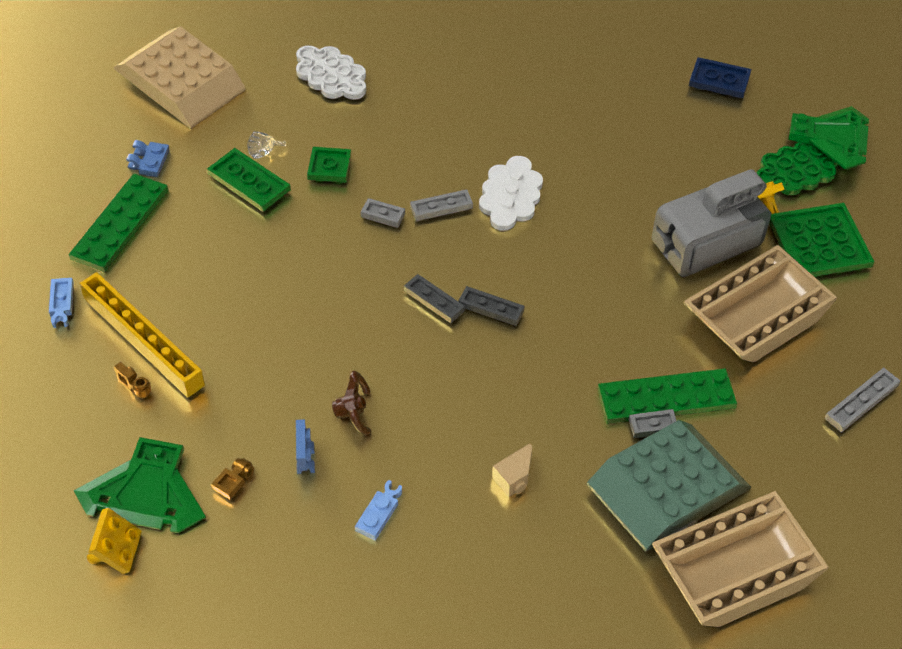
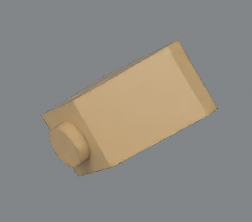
(513, 471)

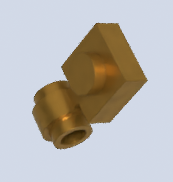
(127, 376)
(229, 481)

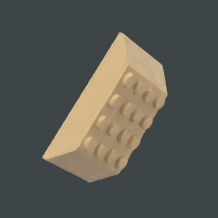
(182, 76)
(762, 304)
(740, 560)

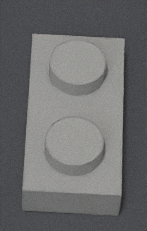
(382, 212)
(651, 422)

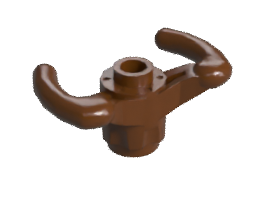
(352, 403)

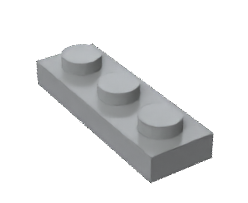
(441, 205)

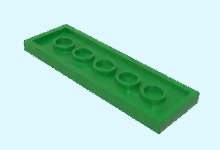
(118, 222)
(681, 392)

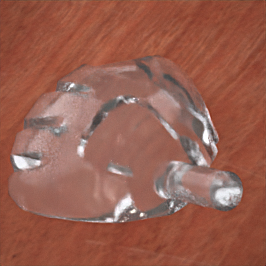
(262, 144)

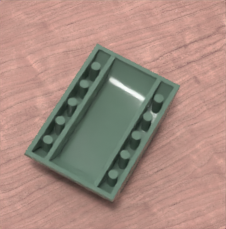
(666, 483)

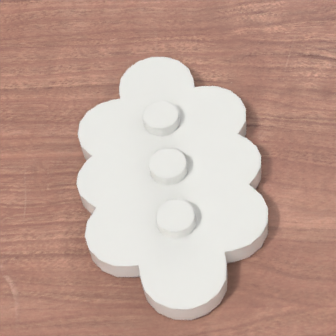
(331, 72)
(511, 193)

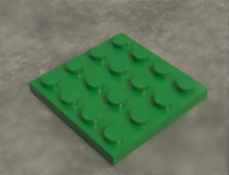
(822, 239)

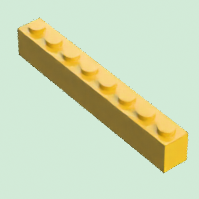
(142, 335)

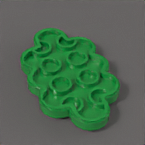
(797, 168)

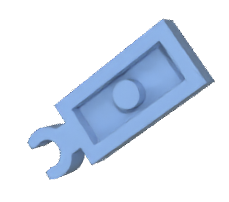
(61, 300)
(378, 512)

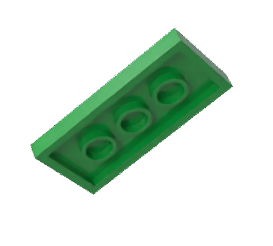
(248, 179)

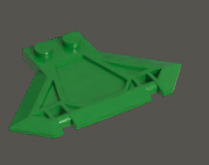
(837, 134)
(145, 489)

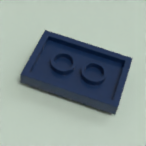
(720, 77)

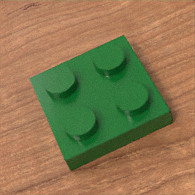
(329, 164)

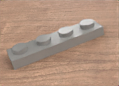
(862, 399)

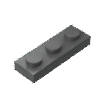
(434, 298)
(491, 306)

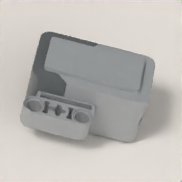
(712, 223)

